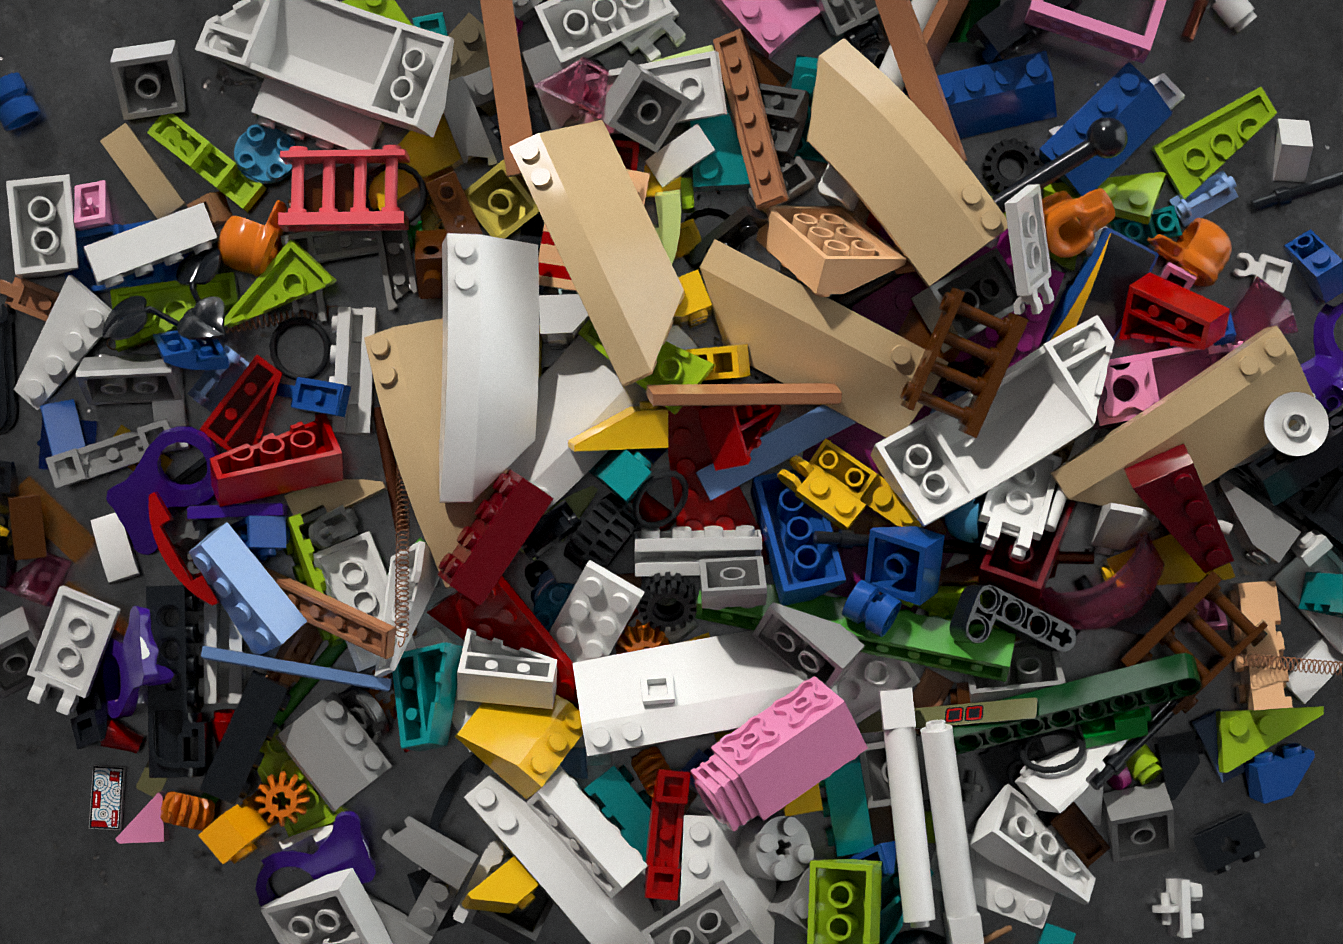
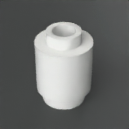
(1235, 12)

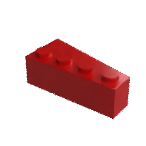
(278, 464)

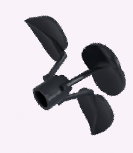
(198, 323)

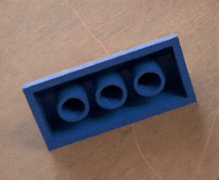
(1000, 94)
(1124, 97)
(787, 529)

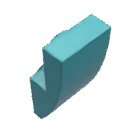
(1162, 221)

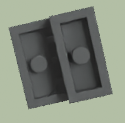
(786, 116)

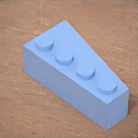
(246, 590)

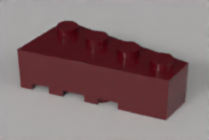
(1178, 499)

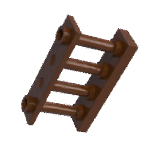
(451, 202)
(984, 387)
(1187, 612)

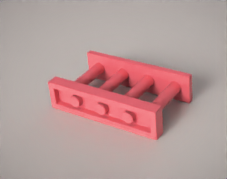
(359, 217)

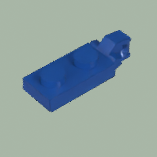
(317, 396)

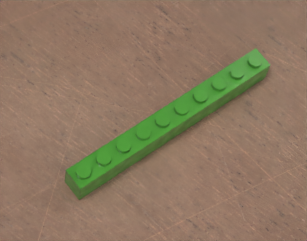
(910, 638)

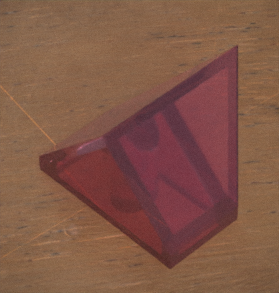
(580, 86)
(1262, 309)
(40, 579)

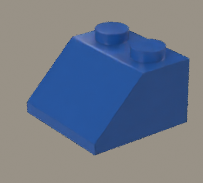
(905, 562)

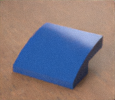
(189, 353)

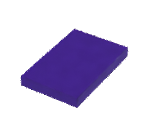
(237, 511)

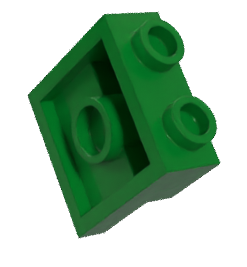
(1116, 727)

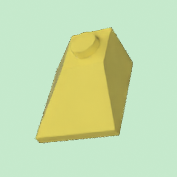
(501, 201)

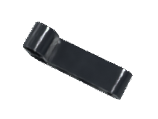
(1017, 621)

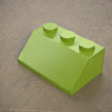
(844, 901)

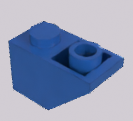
(1317, 264)
(1278, 773)

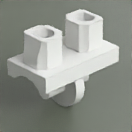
(1177, 907)

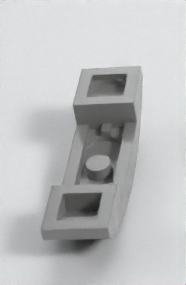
(105, 455)

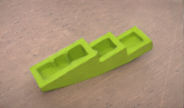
(206, 160)

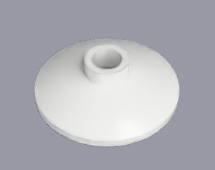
(1311, 419)

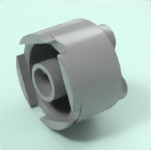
(774, 848)

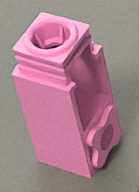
(1145, 378)
(778, 755)

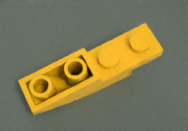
(862, 483)

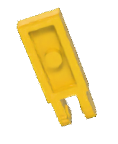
(822, 494)

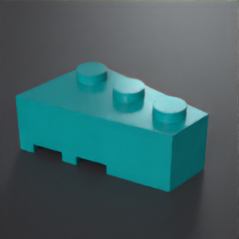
(725, 167)
(622, 473)
(1322, 593)
(426, 695)
(623, 805)
(847, 810)

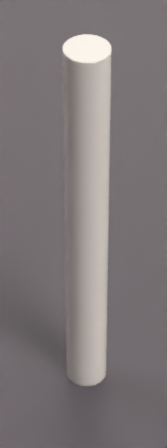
(1059, 499)

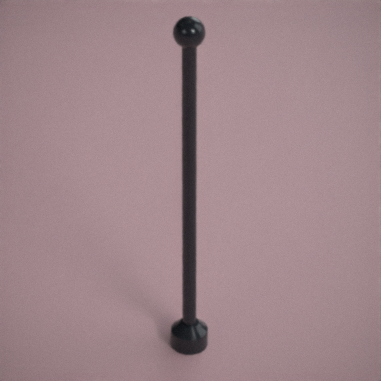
(1104, 139)

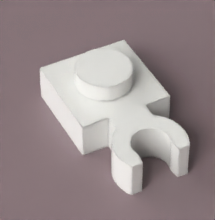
(1269, 269)
(1310, 545)

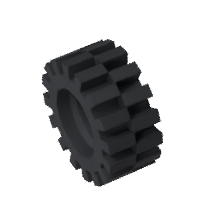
(1001, 150)
(668, 588)

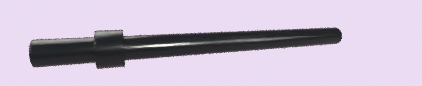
(1284, 195)
(847, 539)
(1117, 762)

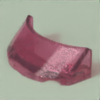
(1114, 598)

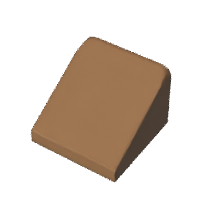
(216, 207)

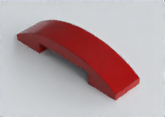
(160, 516)
(665, 834)

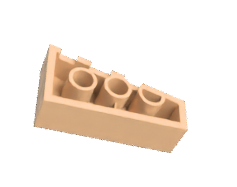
(1260, 687)

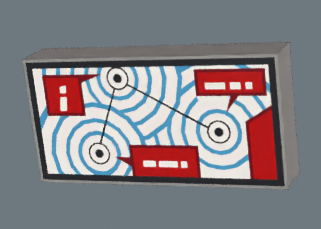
(107, 797)

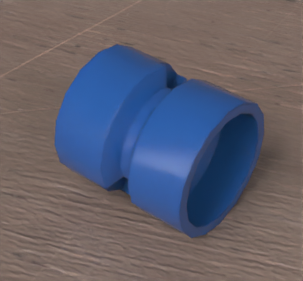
(15, 106)
(870, 607)

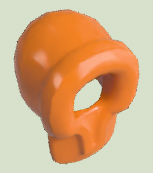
(1064, 232)
(251, 245)
(1199, 250)

